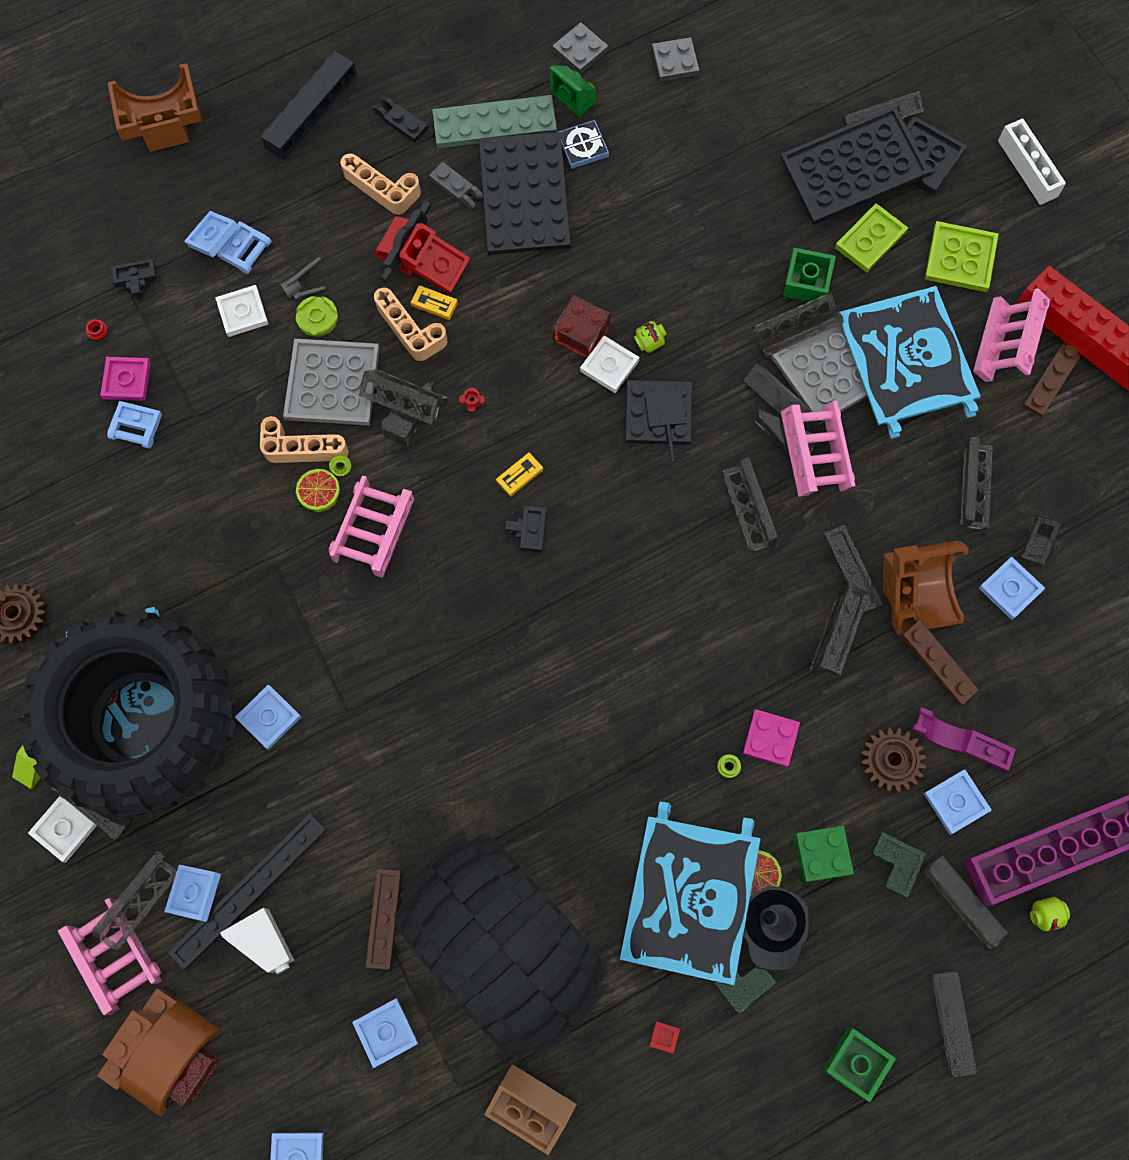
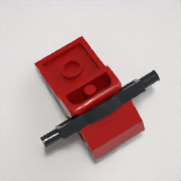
(415, 248)

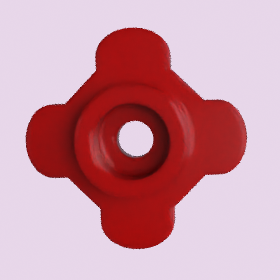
(468, 394)

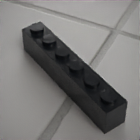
(309, 105)

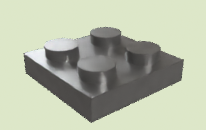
(580, 48)
(675, 59)

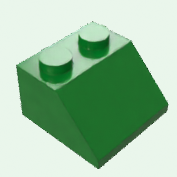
(571, 89)

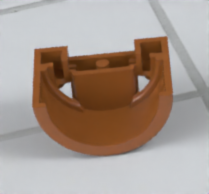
(159, 117)
(921, 585)
(155, 1049)

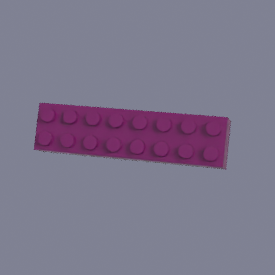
(1051, 852)

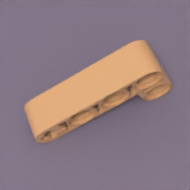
(377, 181)
(405, 322)
(304, 444)

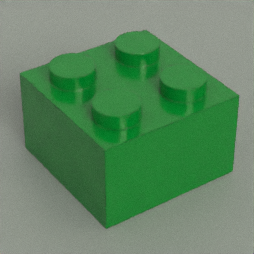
(808, 275)
(823, 854)
(858, 1064)

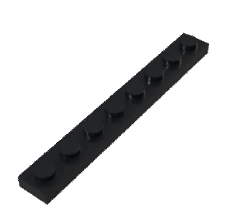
(247, 891)

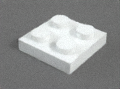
(241, 311)
(609, 364)
(62, 829)

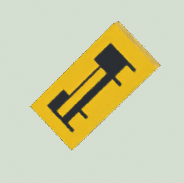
(434, 302)
(519, 474)

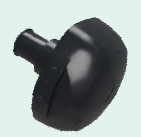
(776, 928)

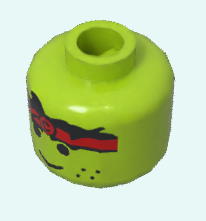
(650, 336)
(1050, 914)

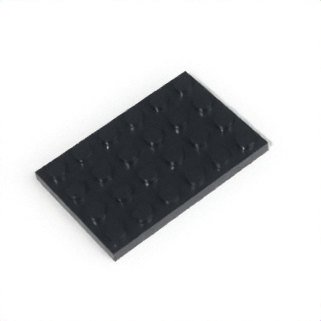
(855, 165)
(524, 193)

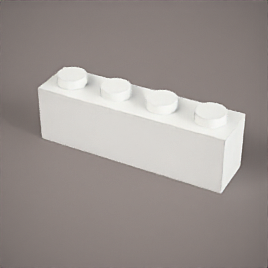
(1031, 161)

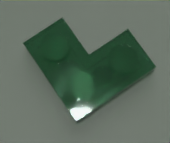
(905, 862)
(747, 988)

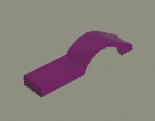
(964, 741)

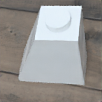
(260, 941)

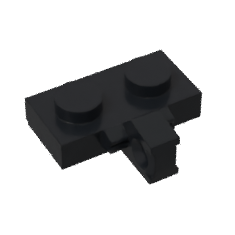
(134, 276)
(529, 528)

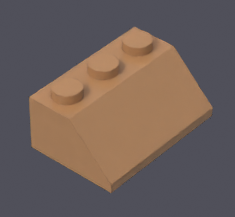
(530, 1109)

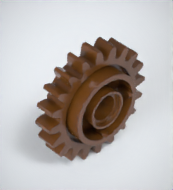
(29, 615)
(903, 750)

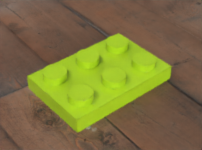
(871, 238)

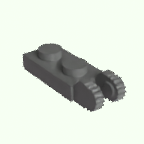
(455, 185)

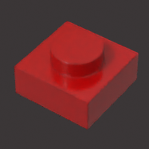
(664, 1037)

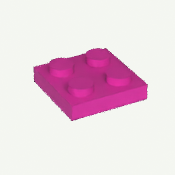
(125, 378)
(771, 738)

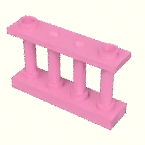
(999, 324)
(799, 451)
(386, 542)
(95, 977)

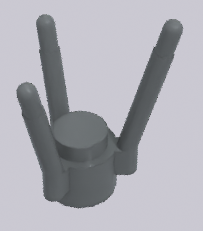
(292, 285)

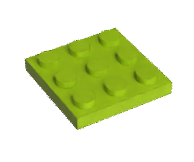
(961, 256)

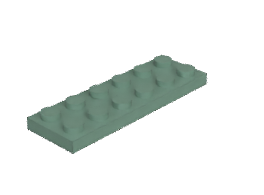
(494, 119)

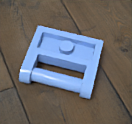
(239, 243)
(134, 417)

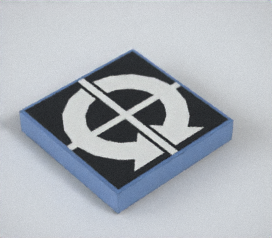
(583, 144)

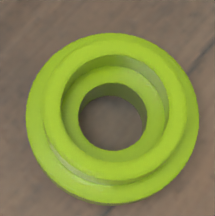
(340, 471)
(729, 759)

